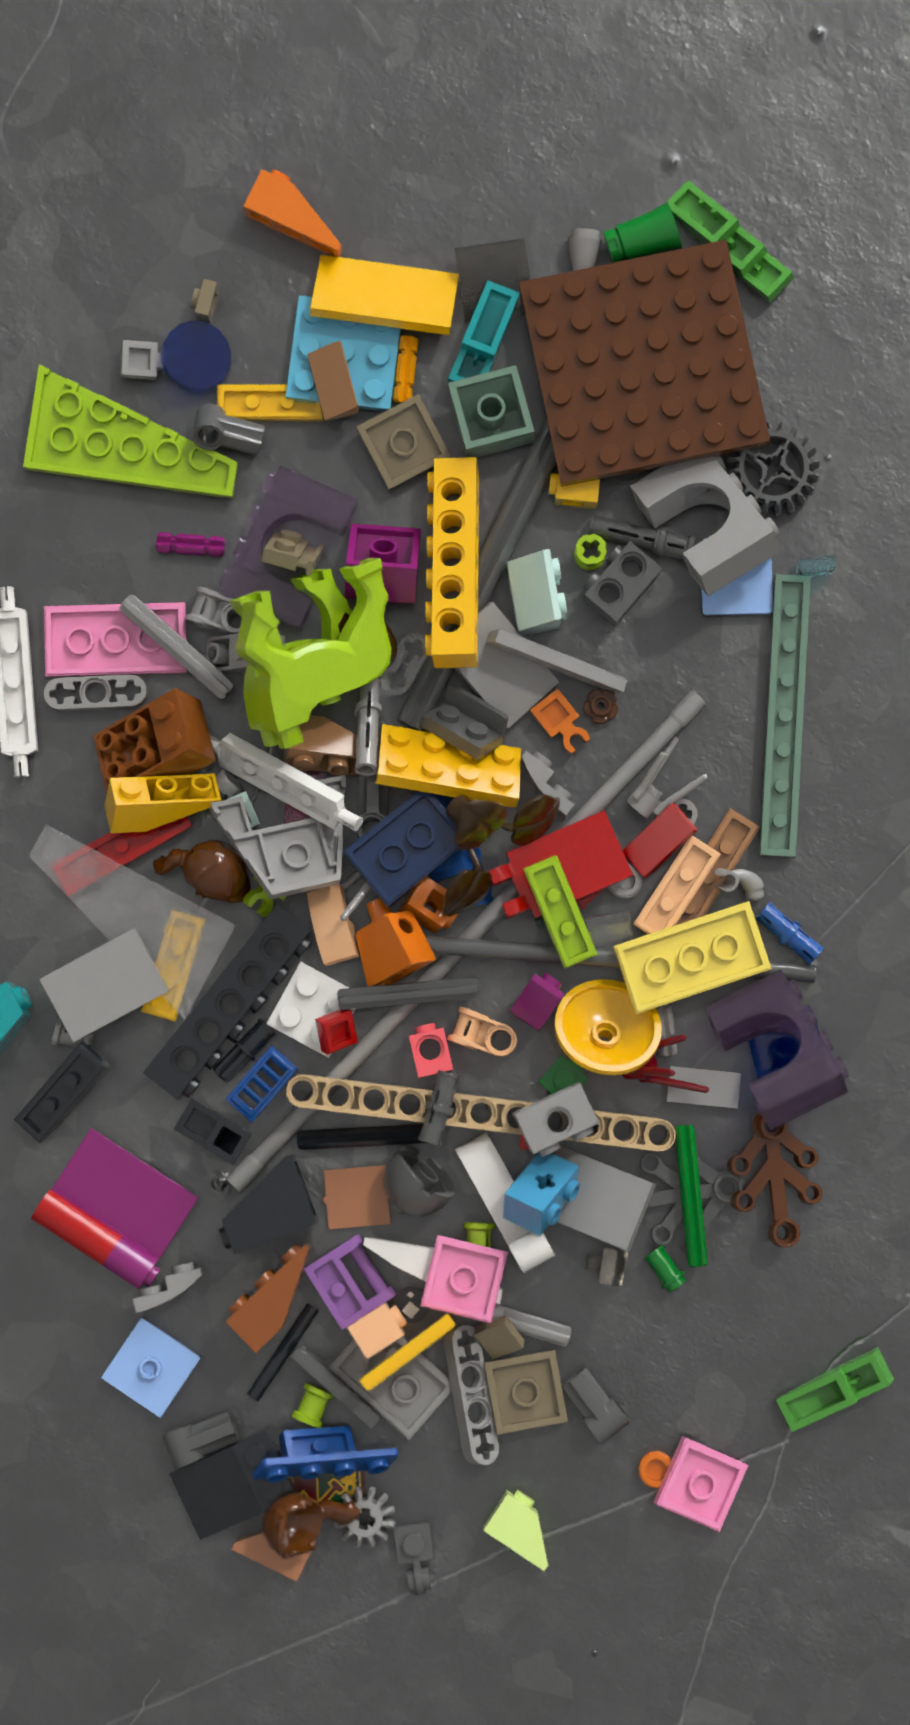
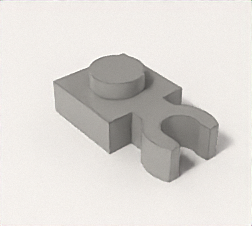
(140, 360)

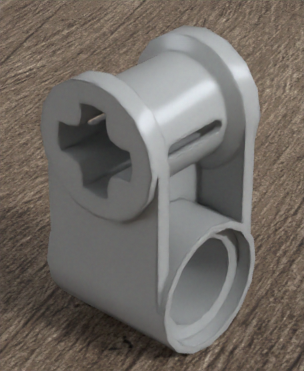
(212, 611)

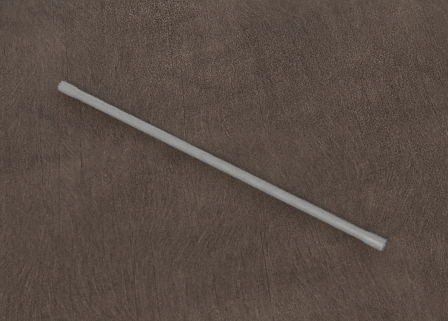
(254, 1163)

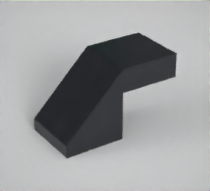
(213, 1131)

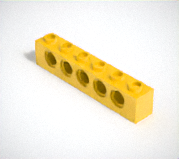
(459, 647)

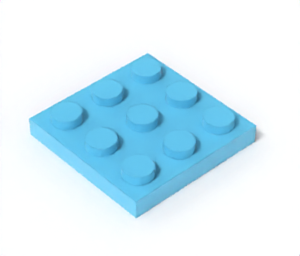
(368, 350)

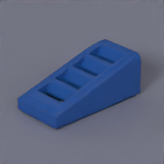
(284, 1063)

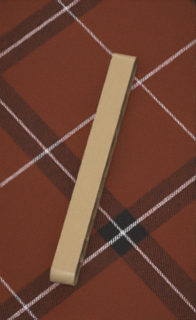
(462, 1114)

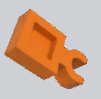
(557, 717)

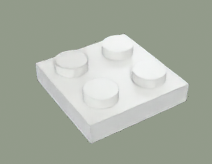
(304, 1000)

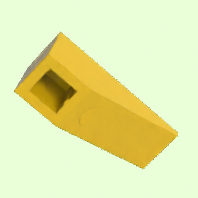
(153, 801)

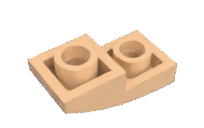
(334, 937)

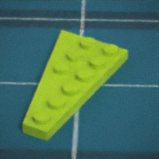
(104, 441)

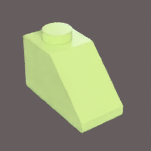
(518, 1527)

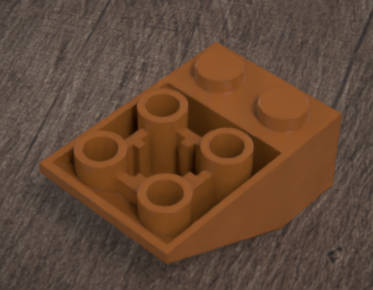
(157, 740)
(267, 1310)

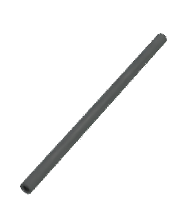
(548, 954)

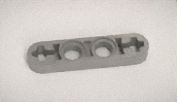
(465, 1396)

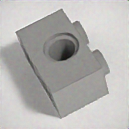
(533, 1119)

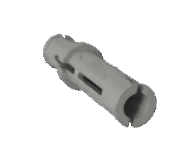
(367, 757)

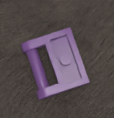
(339, 1288)

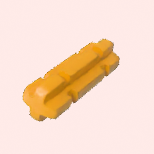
(405, 368)

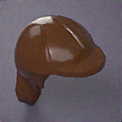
(211, 869)
(296, 1522)

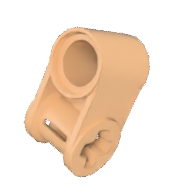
(480, 1033)

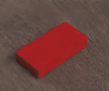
(659, 840)

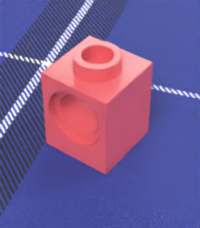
(430, 1067)

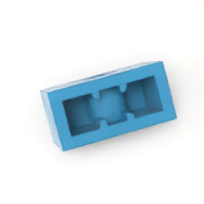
(541, 1192)

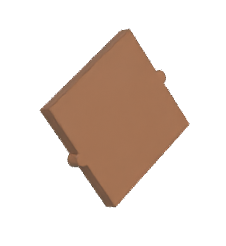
(356, 1197)

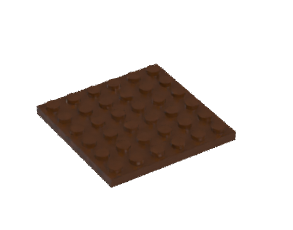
(644, 363)

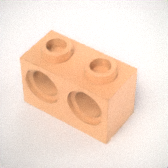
(378, 1329)

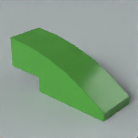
(835, 1389)

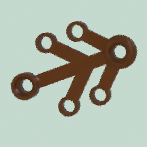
(775, 1171)

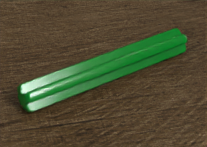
(691, 1196)

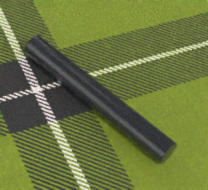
(282, 1352)

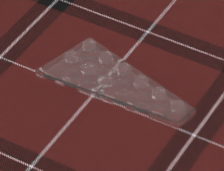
(116, 899)

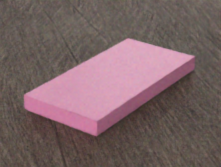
(106, 642)

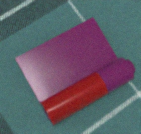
(115, 1209)

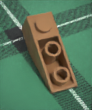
(324, 749)

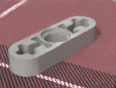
(70, 702)

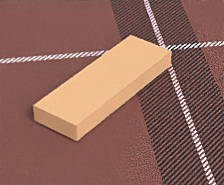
(677, 887)

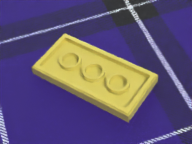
(692, 957)

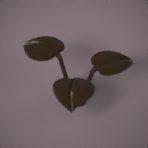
(478, 821)

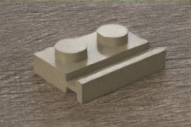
(291, 551)

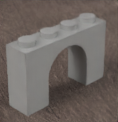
(737, 546)

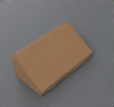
(333, 381)

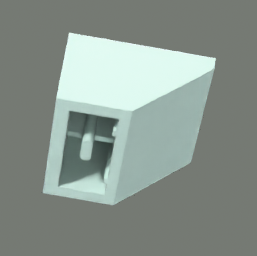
(534, 593)

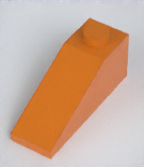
(283, 208)

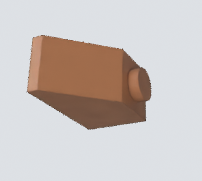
(257, 1549)

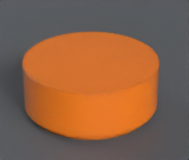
(653, 1468)

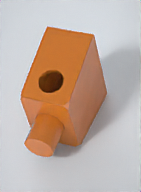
(391, 945)

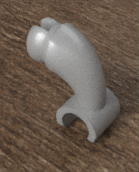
(750, 882)

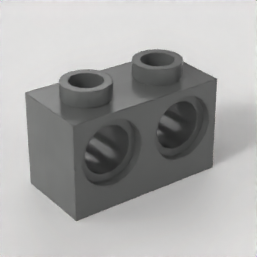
(628, 588)

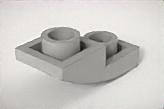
(540, 774)
(181, 1279)

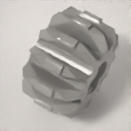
(376, 1512)

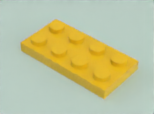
(432, 765)

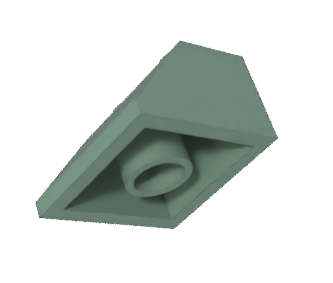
(491, 412)

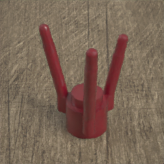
(651, 1074)

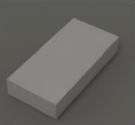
(722, 1086)

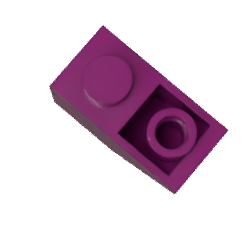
(537, 1000)

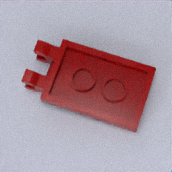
(586, 854)

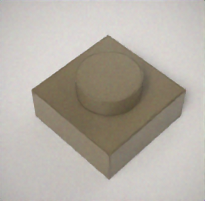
(205, 300)

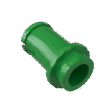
(665, 1269)

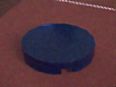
(196, 356)

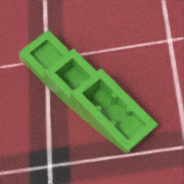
(748, 256)

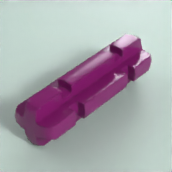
(190, 544)

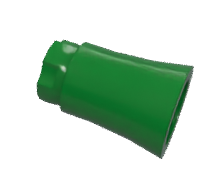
(644, 235)

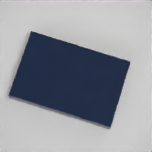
(404, 847)

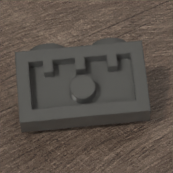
(467, 722)

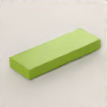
(560, 911)

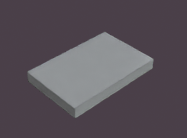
(502, 677)
(104, 984)
(608, 1201)
(402, 1398)

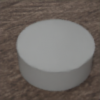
(628, 887)

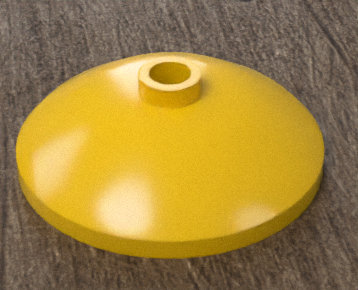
(606, 1011)

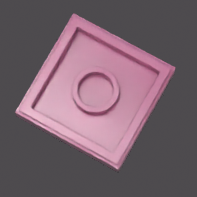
(464, 1278)
(700, 1483)

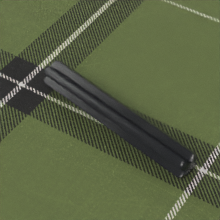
(359, 1137)

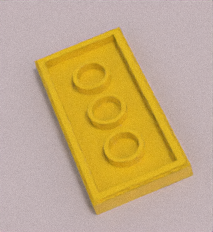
(384, 294)

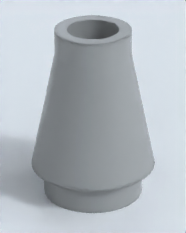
(584, 248)

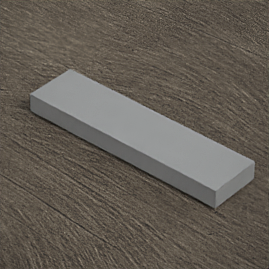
(556, 661)

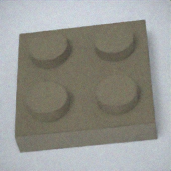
(402, 441)
(526, 1391)

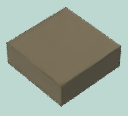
(499, 1337)

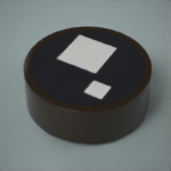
(409, 1303)

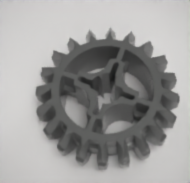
(801, 485)

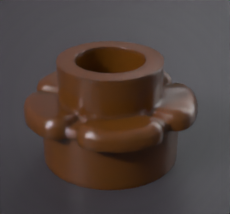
(601, 715)

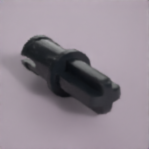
(243, 1051)

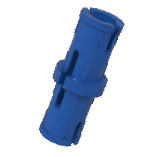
(789, 933)

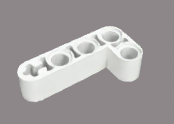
(492, 1183)

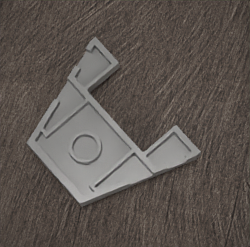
(288, 855)

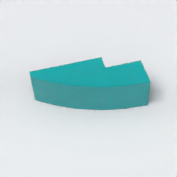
(485, 332)

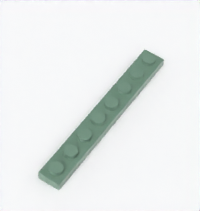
(785, 716)

